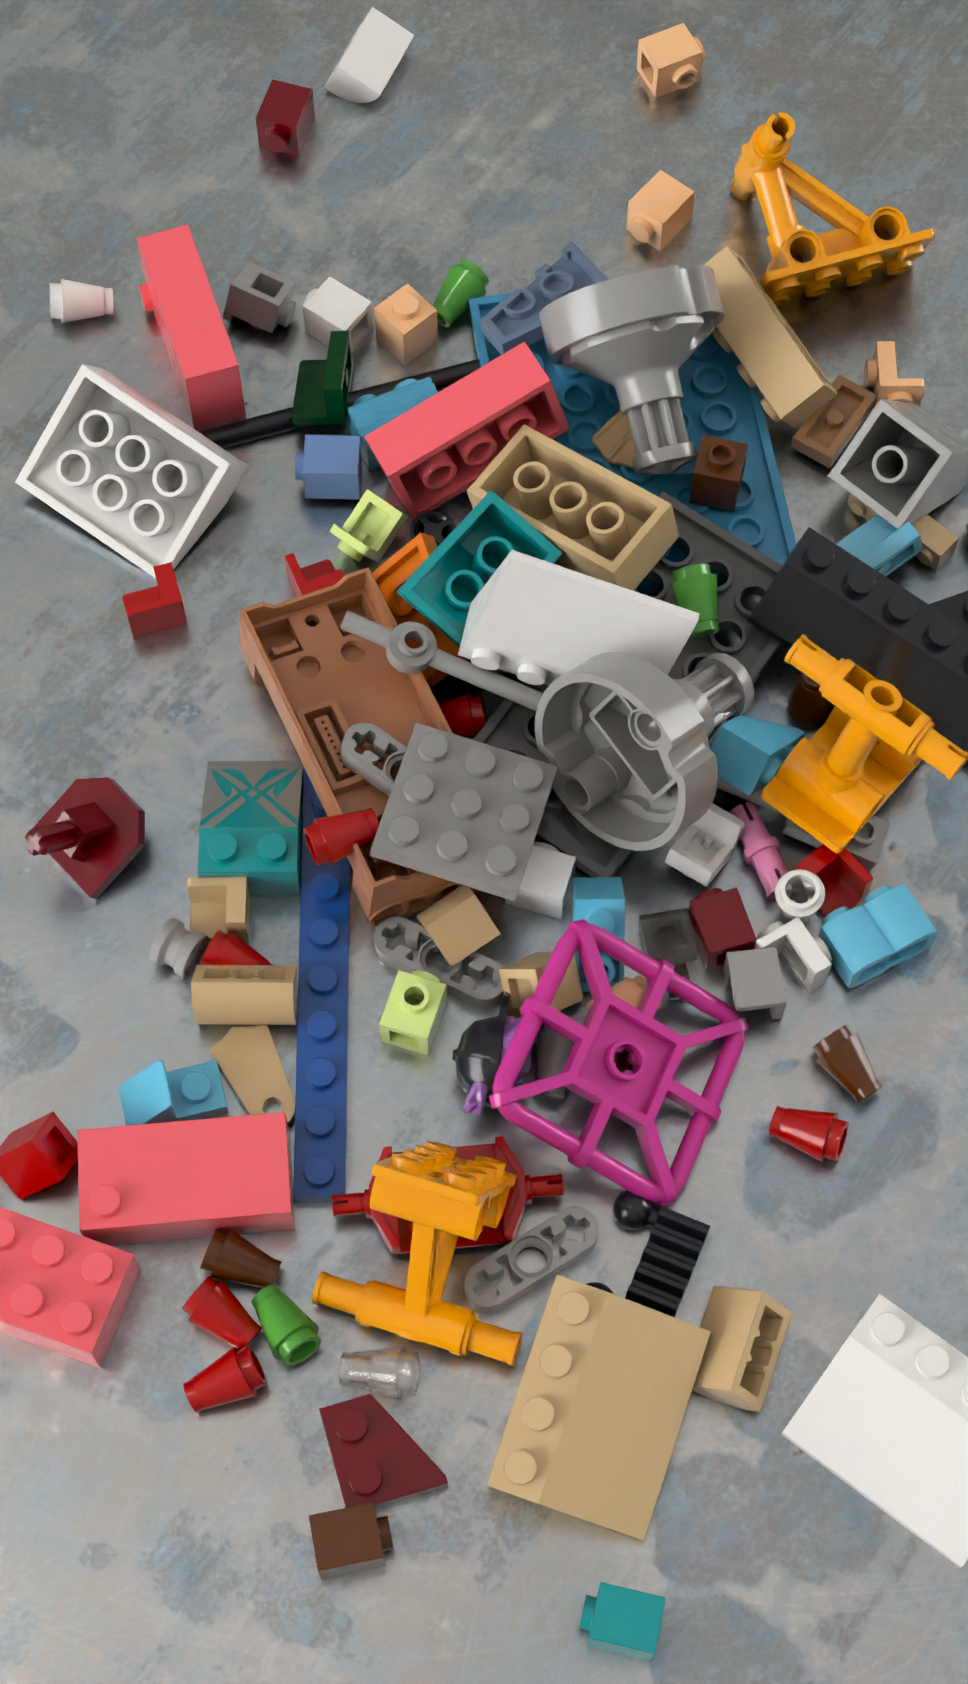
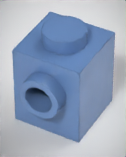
(330, 467)

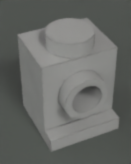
(260, 298)

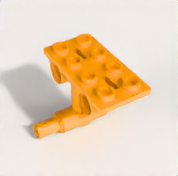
(800, 256)
(858, 754)
(444, 1201)

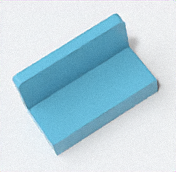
(882, 544)

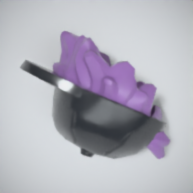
(481, 1054)

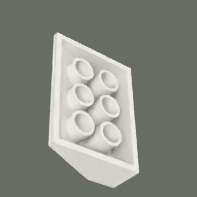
(129, 471)
(552, 619)
(896, 1425)

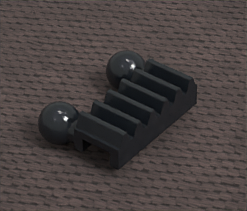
(667, 1257)

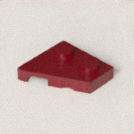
(376, 1455)

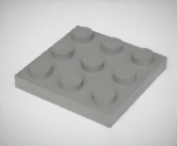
(464, 811)

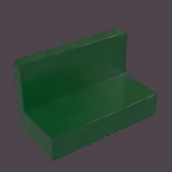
(325, 385)

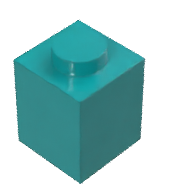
(623, 1621)

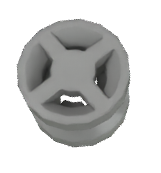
(178, 948)

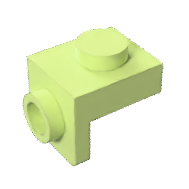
(369, 528)

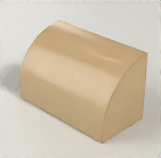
(245, 995)
(742, 1346)

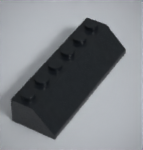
(873, 623)

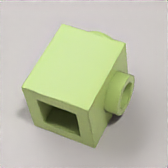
(413, 1011)

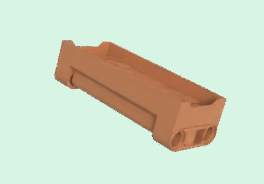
(321, 688)

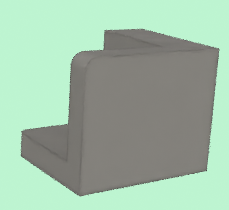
(755, 980)

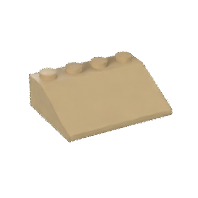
(599, 1408)

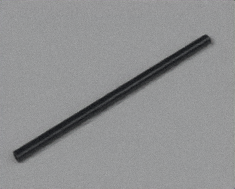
(281, 420)

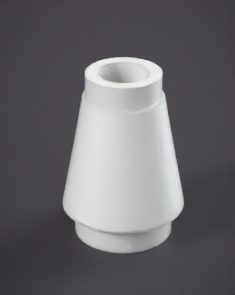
(79, 301)
(799, 887)

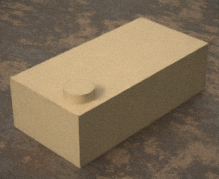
(583, 509)

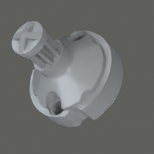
(637, 337)
(638, 743)

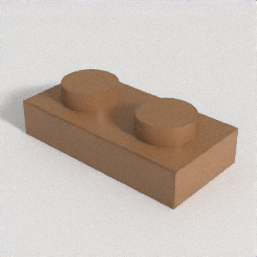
(834, 424)

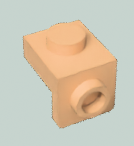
(882, 376)

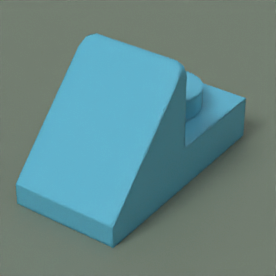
(173, 1095)

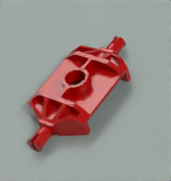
(398, 1231)

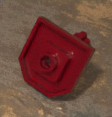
(91, 833)

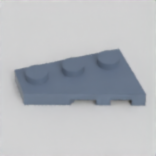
(518, 314)

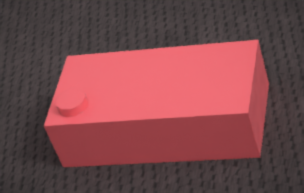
(191, 327)
(459, 431)
(185, 1179)

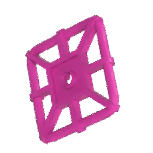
(591, 1067)

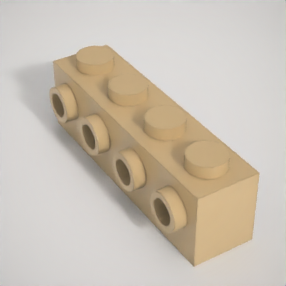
(766, 345)

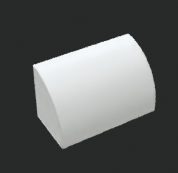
(369, 59)

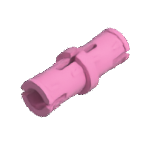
(760, 848)

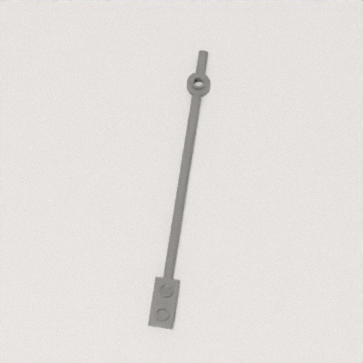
(863, 847)

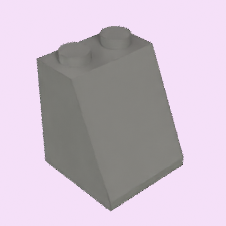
(903, 463)

